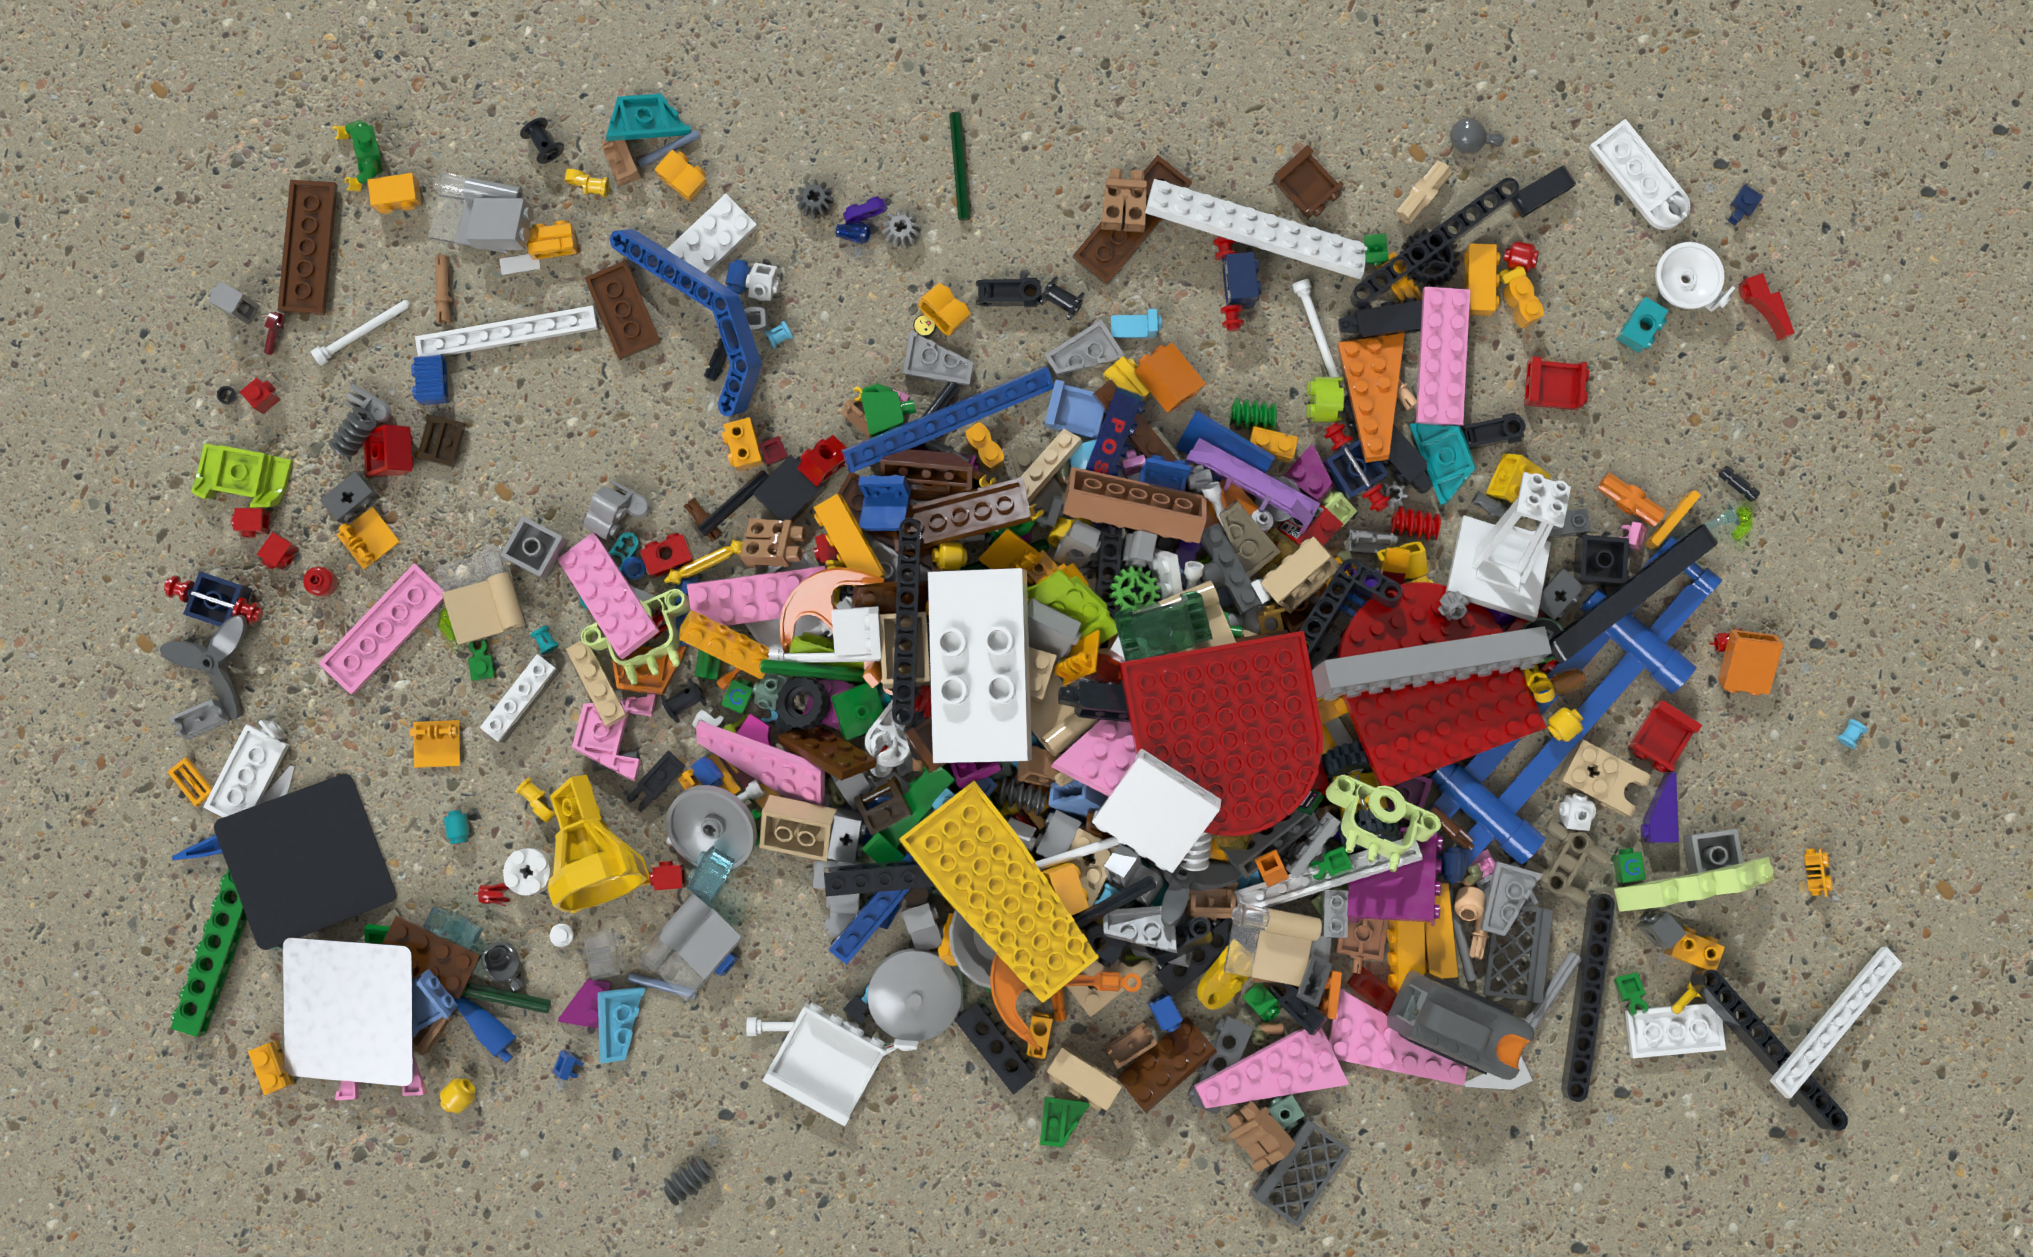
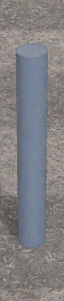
(675, 145)
(653, 983)

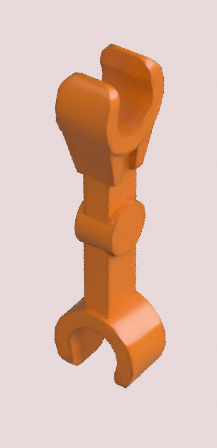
(725, 681)

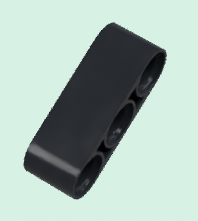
(1543, 191)

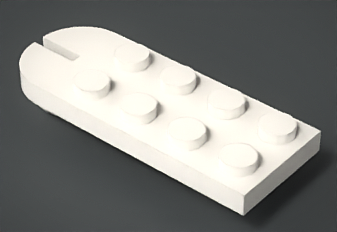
(1641, 176)
(887, 733)

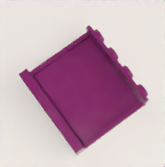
(1401, 894)

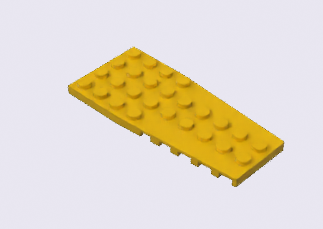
(1000, 891)

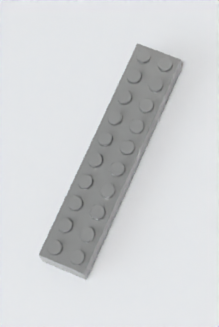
(1430, 662)

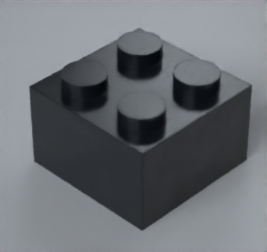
(1601, 560)

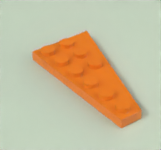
(1372, 381)

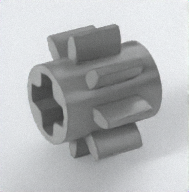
(1199, 478)
(1399, 494)
(1453, 605)

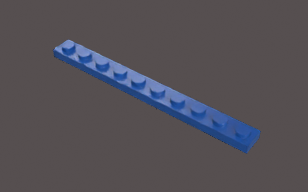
(948, 419)
(878, 909)

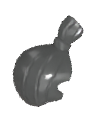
(1470, 136)
(501, 964)

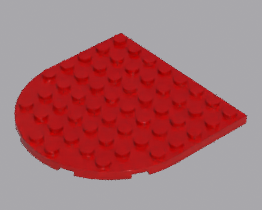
(1234, 723)
(1439, 723)

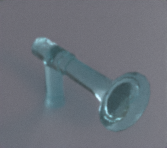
(1728, 517)

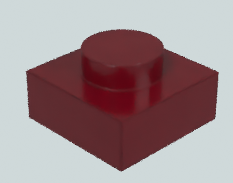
(773, 451)

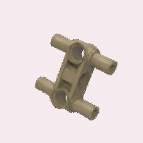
(1567, 862)

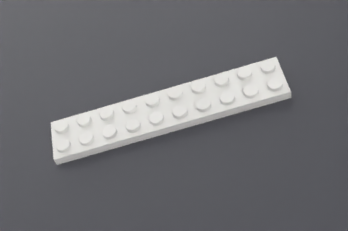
(1256, 228)

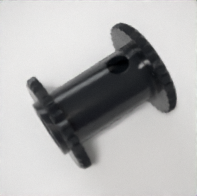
(541, 139)
(1062, 298)
(683, 700)

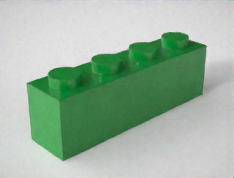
(920, 798)

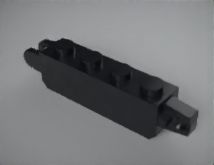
(1384, 320)
(1403, 458)
(1096, 700)

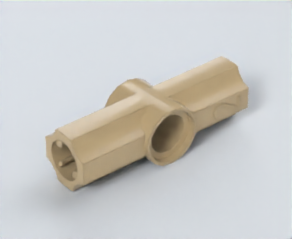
(1423, 192)

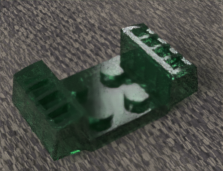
(1163, 628)

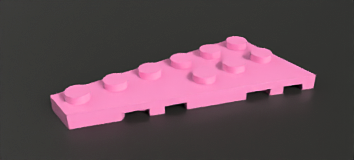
(1100, 756)
(775, 768)
(1364, 1038)
(1283, 1068)

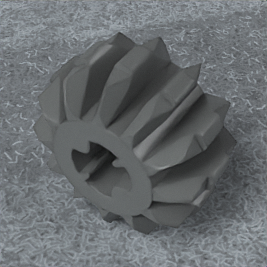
(808, 204)

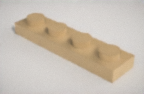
(1050, 462)
(597, 683)

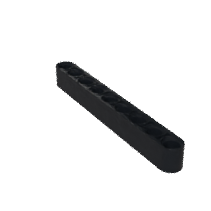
(1442, 235)
(1632, 593)
(906, 611)
(1590, 1008)
(1759, 1043)

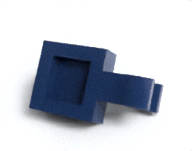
(1744, 203)

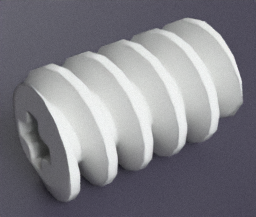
(1199, 854)

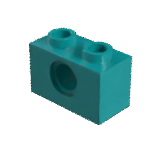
(1652, 315)

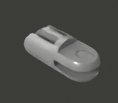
(378, 408)
(636, 504)

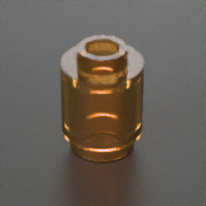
(1568, 681)

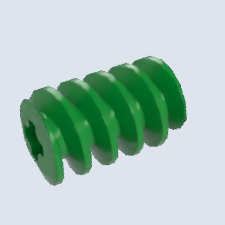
(1253, 413)

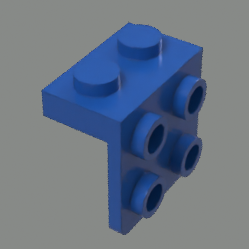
(1165, 473)
(884, 502)

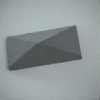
(1314, 980)

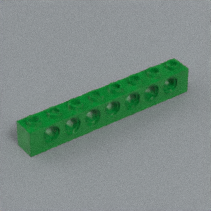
(214, 979)

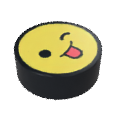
(924, 326)

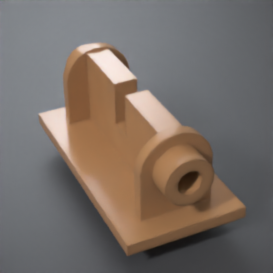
(855, 414)

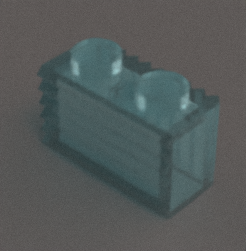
(710, 873)

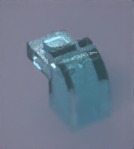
(453, 926)

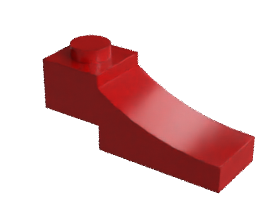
(1757, 293)

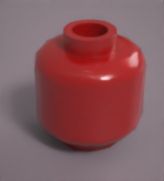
(1521, 255)
(320, 581)

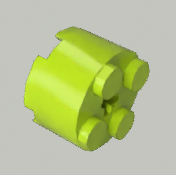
(1325, 399)

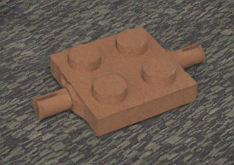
(1364, 941)

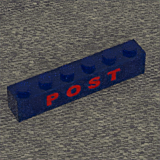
(1114, 432)

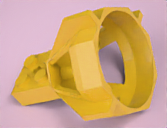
(589, 858)

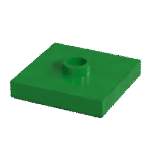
(857, 710)

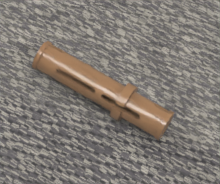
(442, 297)

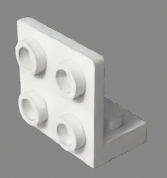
(856, 631)

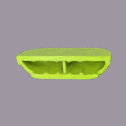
(814, 643)

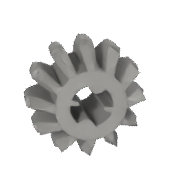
(896, 223)

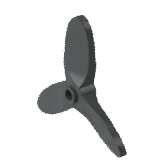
(213, 659)
(1183, 880)

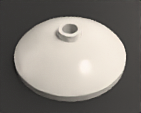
(1700, 268)

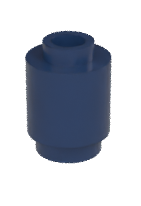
(1454, 864)

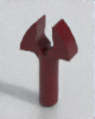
(274, 322)

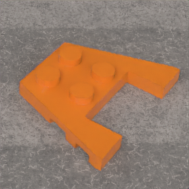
(646, 681)

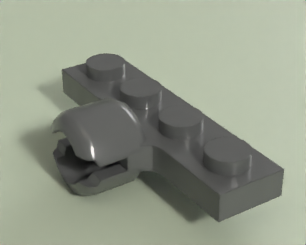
(1226, 570)

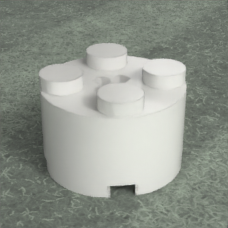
(520, 881)

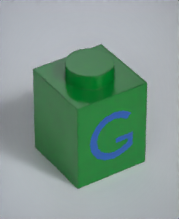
(738, 696)
(1628, 866)

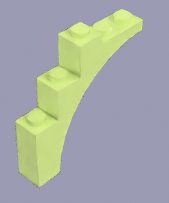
(1694, 886)

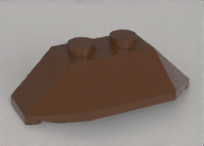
(929, 473)

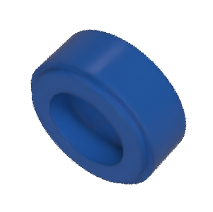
(633, 568)

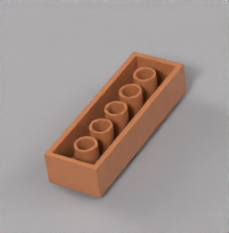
(1135, 505)

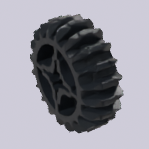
(1447, 268)

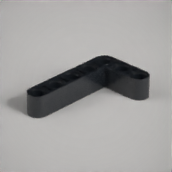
(1109, 563)
(1337, 602)
(1188, 930)

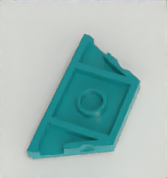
(644, 118)
(1446, 457)

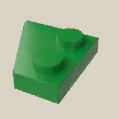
(1060, 1119)

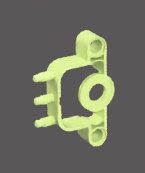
(669, 611)
(1345, 793)

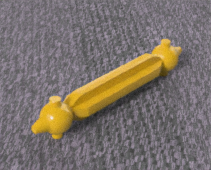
(704, 562)

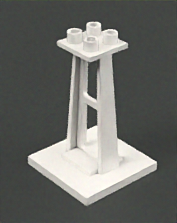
(1504, 563)

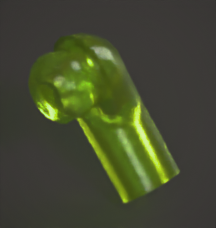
(1746, 523)
(445, 625)

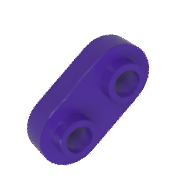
(873, 207)

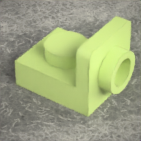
(1338, 506)

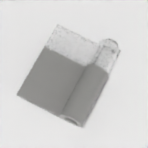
(456, 203)
(690, 946)

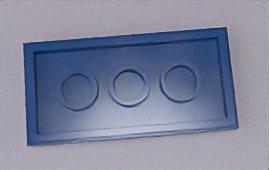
(1224, 439)

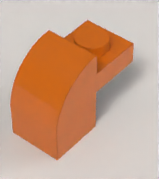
(1271, 868)

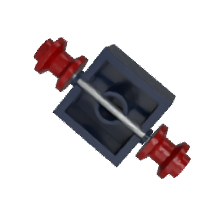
(1239, 280)
(1351, 472)
(213, 599)

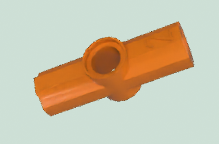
(1631, 499)

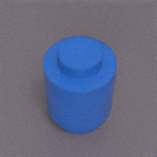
(737, 276)
(707, 772)

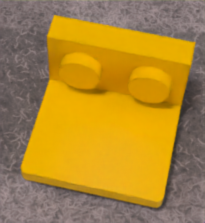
(1508, 476)

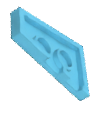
(616, 1019)

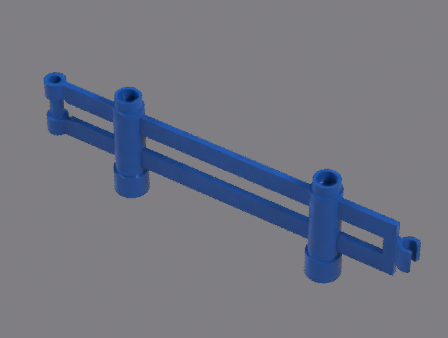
(1644, 649)

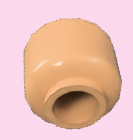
(1469, 903)

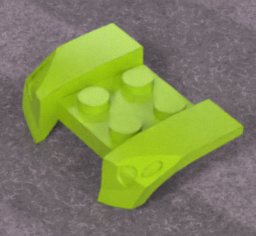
(242, 474)
(1076, 601)

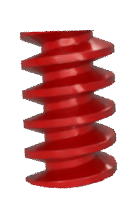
(1415, 523)

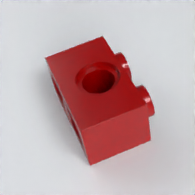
(822, 460)
(680, 556)

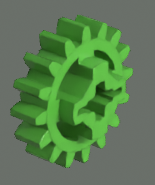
(1134, 582)

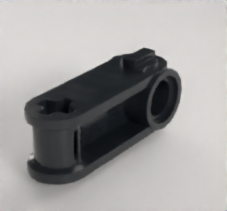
(1008, 292)
(1494, 431)

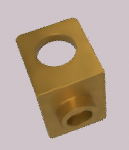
(1270, 611)

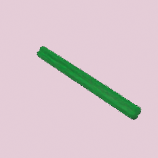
(812, 670)

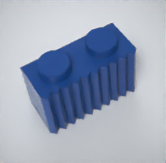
(430, 380)
(1165, 1012)

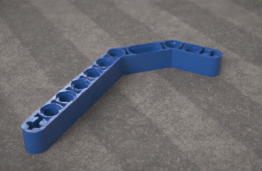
(713, 295)

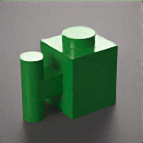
(708, 666)

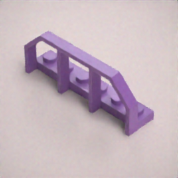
(1253, 482)

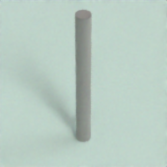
(1461, 941)

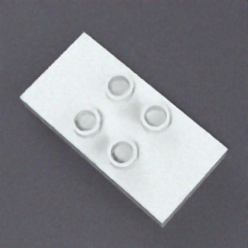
(980, 666)

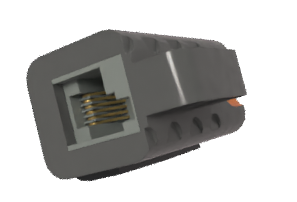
(1459, 1025)

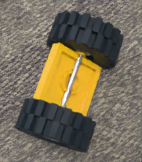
(1353, 762)

